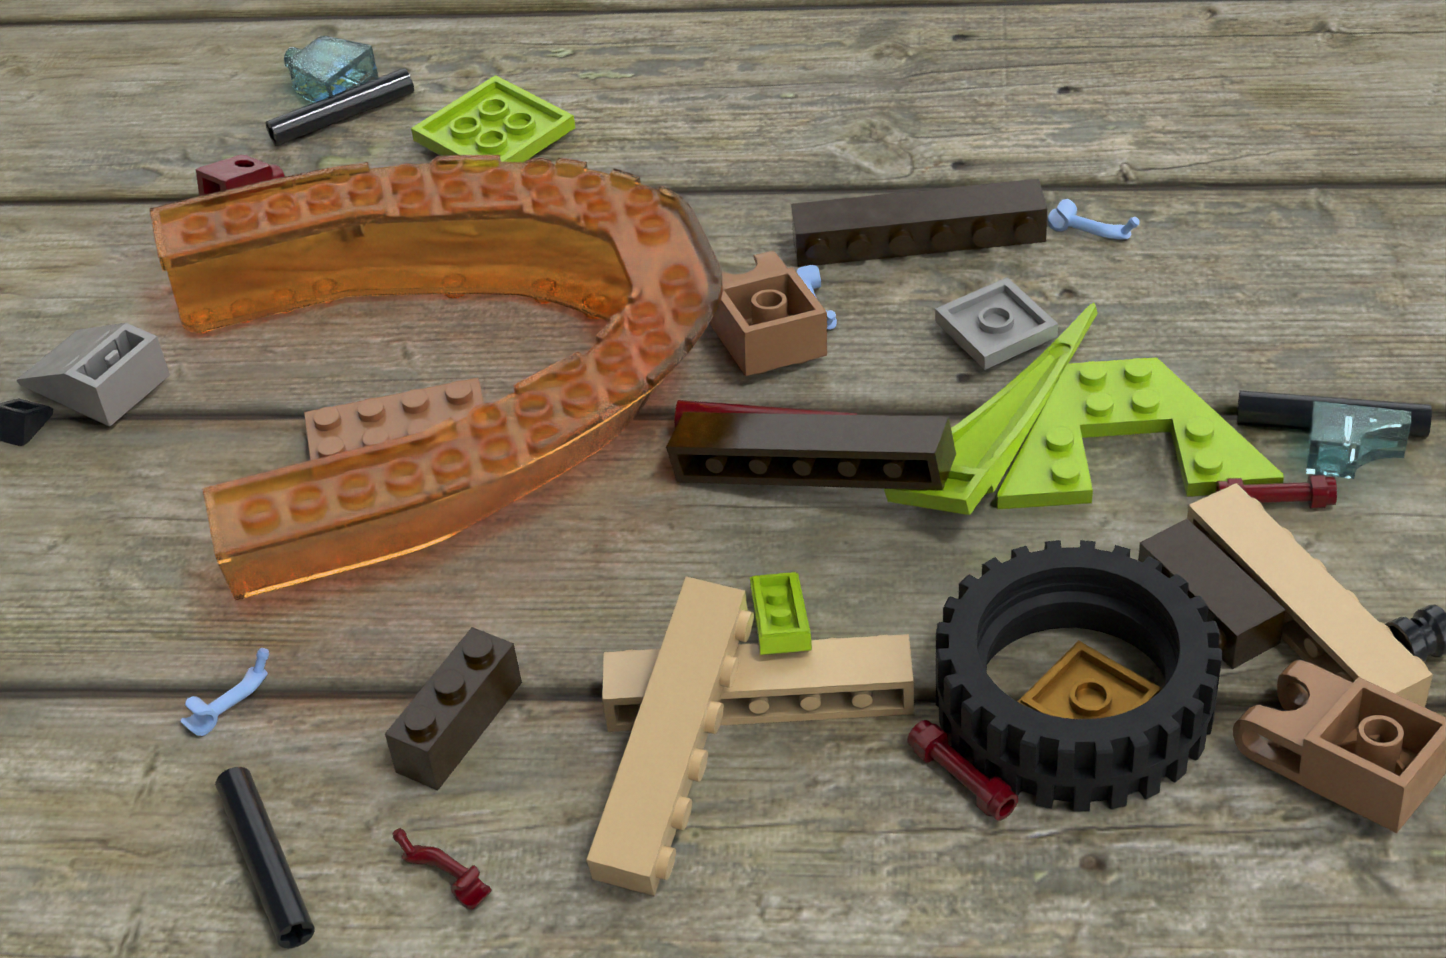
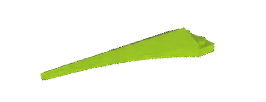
(995, 431)

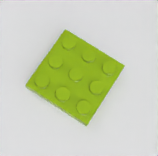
(494, 121)

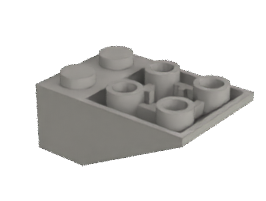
(100, 371)

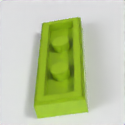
(780, 613)

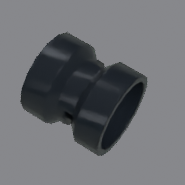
(1423, 633)

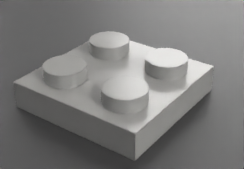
(996, 323)

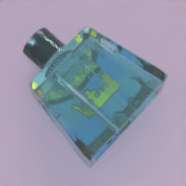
(329, 67)

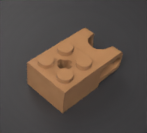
(769, 317)
(1348, 743)

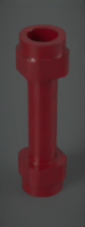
(1318, 491)
(992, 795)

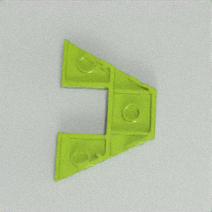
(1125, 400)

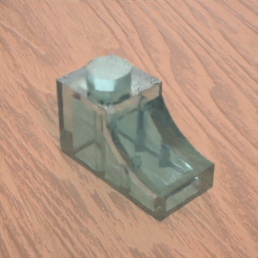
(1353, 435)

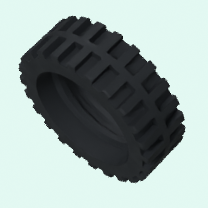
(1068, 756)

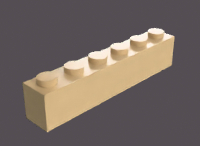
(1321, 616)
(829, 682)
(669, 737)

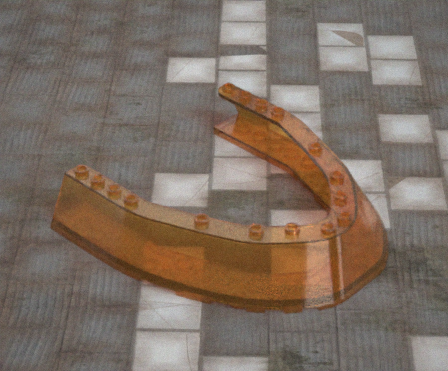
(450, 231)

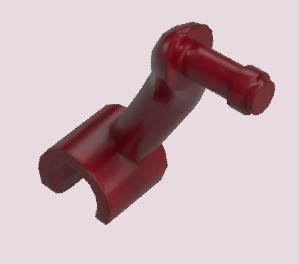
(467, 888)

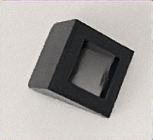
(22, 420)

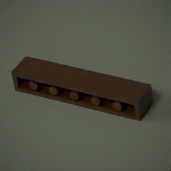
(919, 222)
(813, 450)

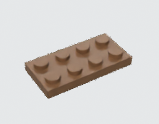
(388, 417)

